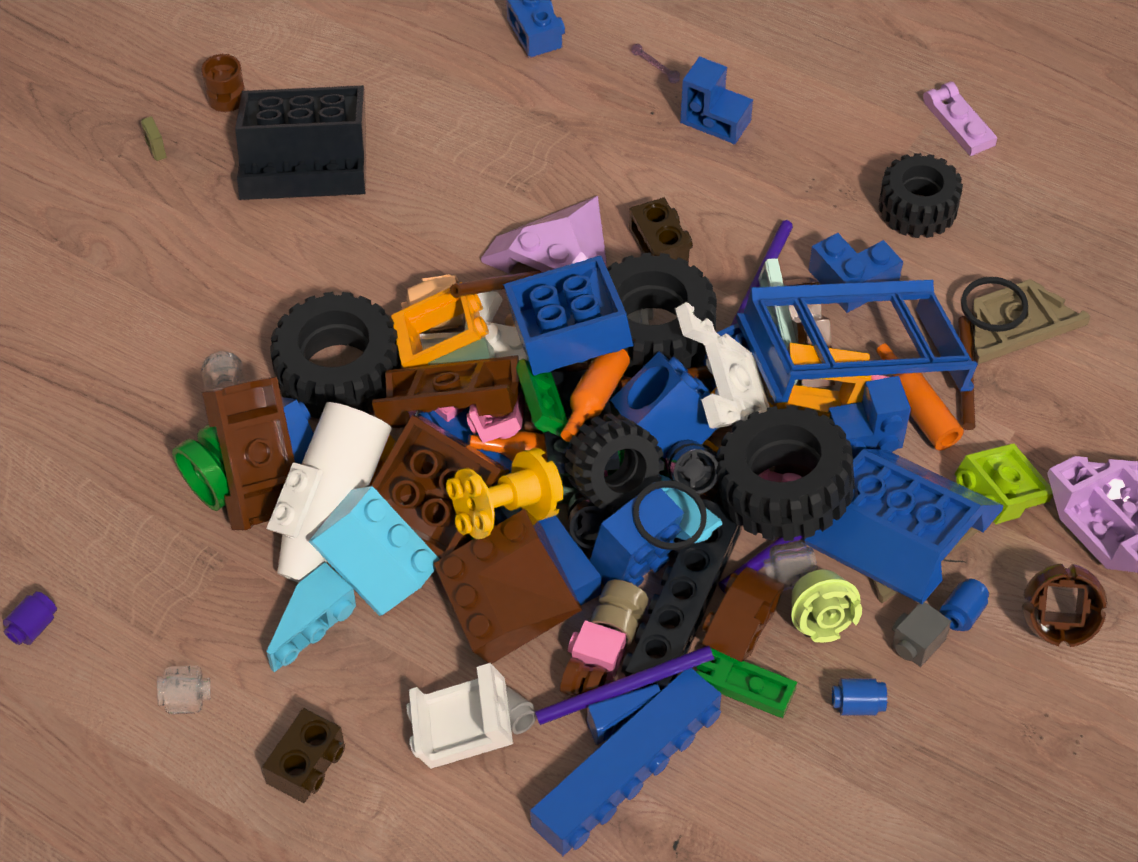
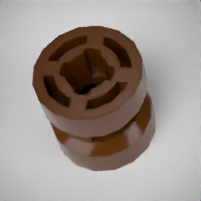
(581, 678)

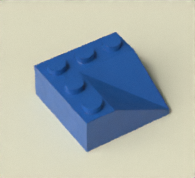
(568, 315)

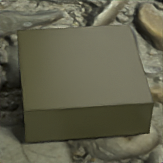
(153, 139)

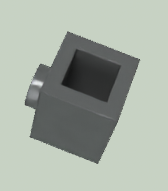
(920, 633)

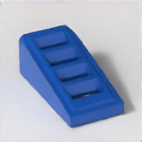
(611, 714)

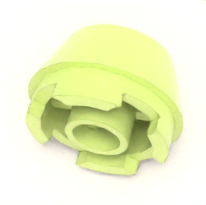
(824, 605)

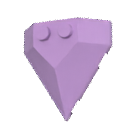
(551, 241)
(1100, 507)

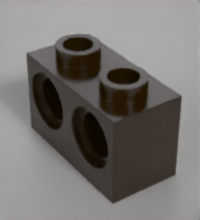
(659, 230)
(296, 752)

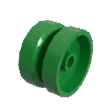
(203, 467)

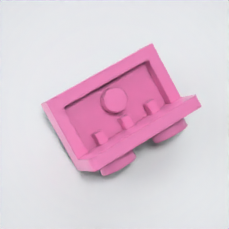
(495, 427)

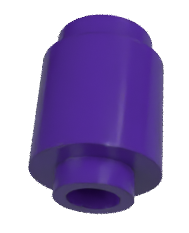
(29, 618)

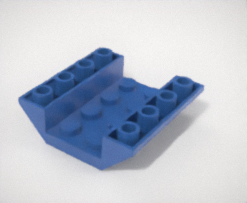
(902, 523)

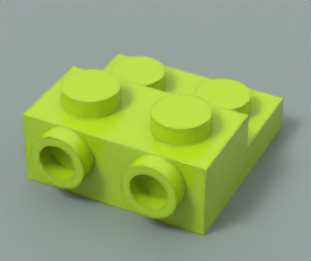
(1006, 478)

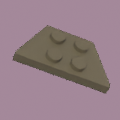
(1044, 320)

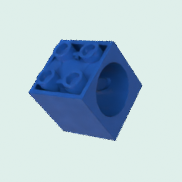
(666, 402)

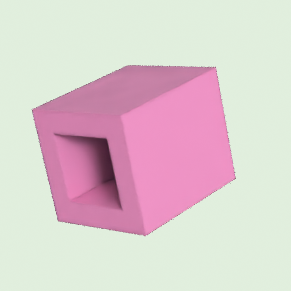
(598, 647)

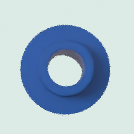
(965, 604)
(859, 696)

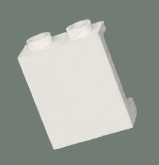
(460, 719)

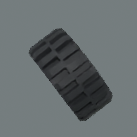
(662, 285)
(328, 323)
(791, 506)

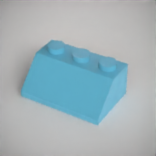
(374, 549)

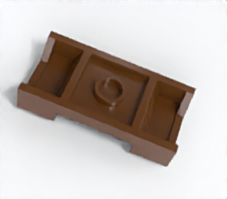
(484, 382)
(252, 446)

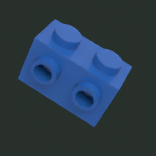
(535, 25)

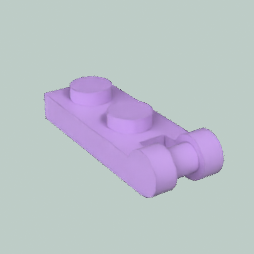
(960, 119)

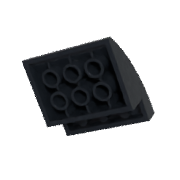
(301, 142)

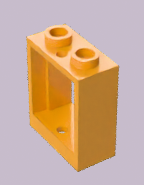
(430, 313)
(822, 399)

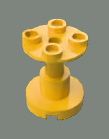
(530, 486)

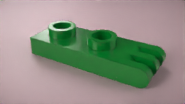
(542, 399)
(748, 683)

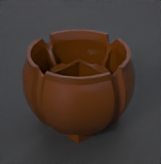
(1065, 627)

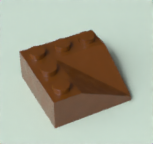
(417, 476)
(507, 587)

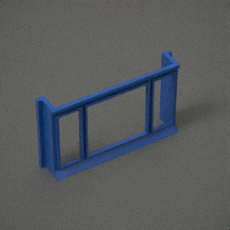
(780, 370)

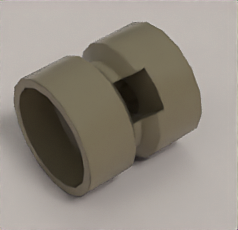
(621, 608)

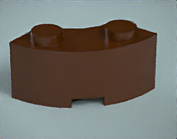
(742, 613)

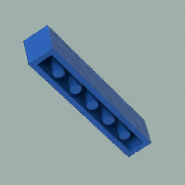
(626, 761)

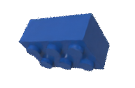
(623, 552)

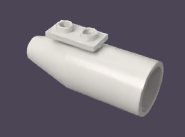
(337, 461)

